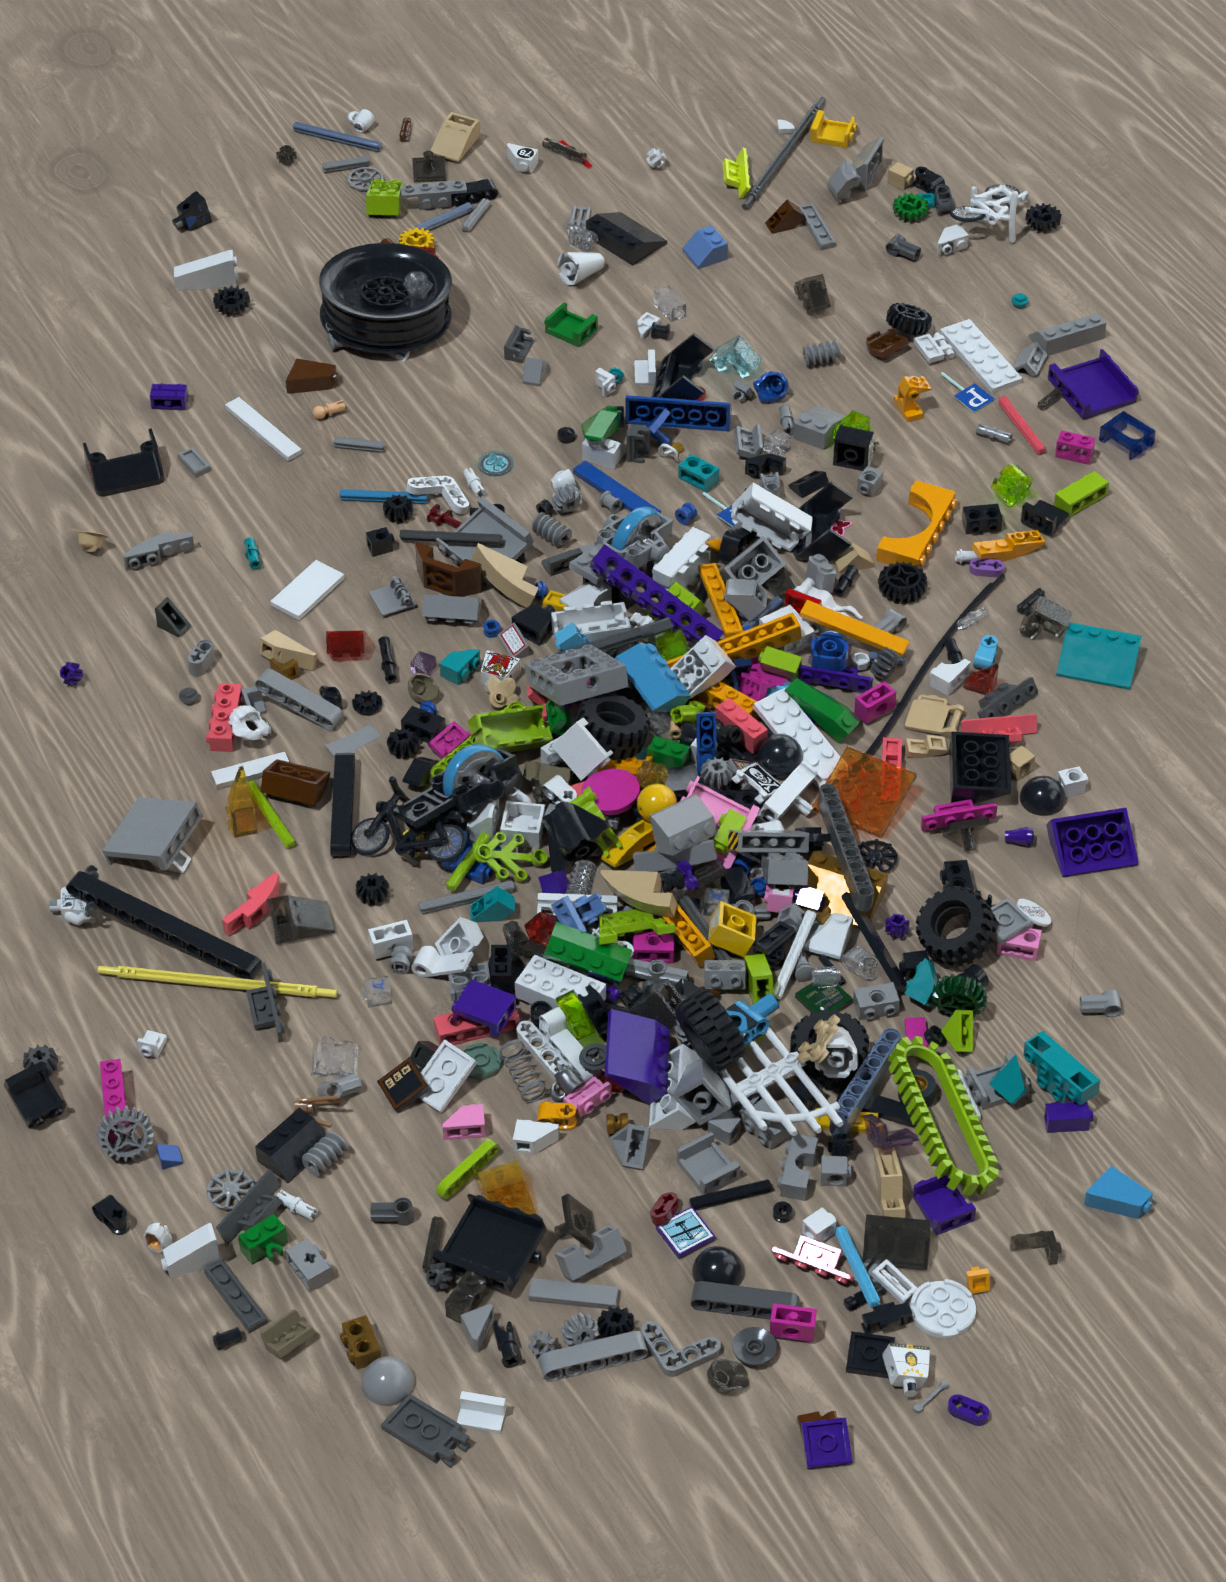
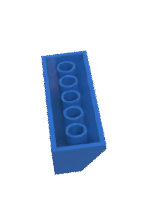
(683, 413)

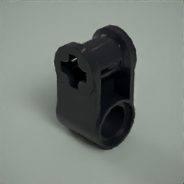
(927, 181)
(112, 1215)

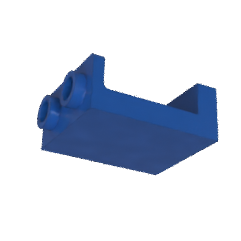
(479, 871)

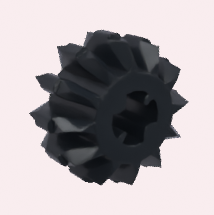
(398, 508)
(403, 743)
(372, 889)
(615, 1322)

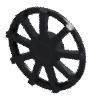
(876, 857)

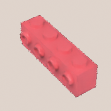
(226, 699)

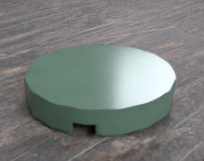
(488, 1060)

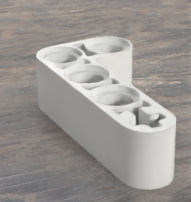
(555, 1030)

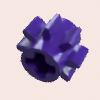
(71, 673)
(897, 926)

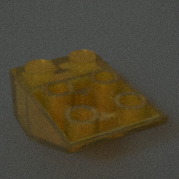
(506, 1185)

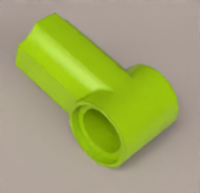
(687, 712)

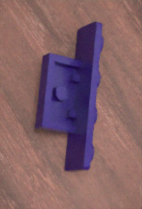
(846, 679)

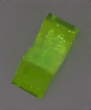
(576, 1017)

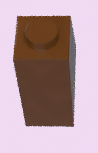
(311, 376)

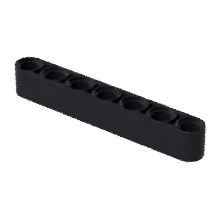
(342, 804)

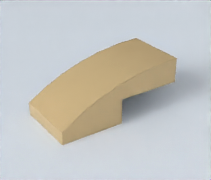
(929, 747)

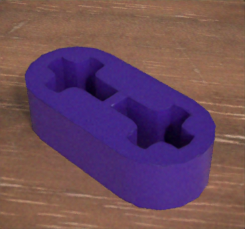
(968, 1410)

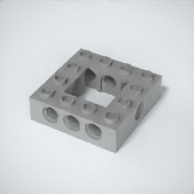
(570, 683)

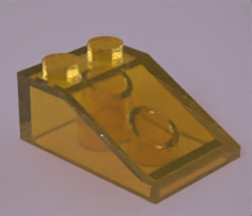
(241, 807)

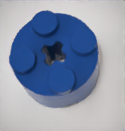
(829, 652)

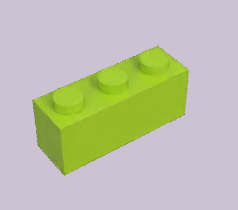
(1081, 493)

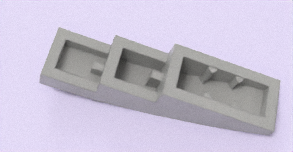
(656, 861)

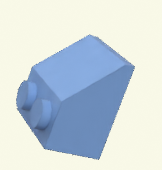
(706, 247)

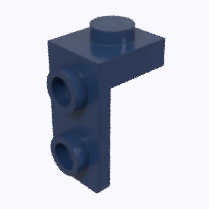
(742, 666)

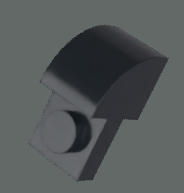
(816, 838)

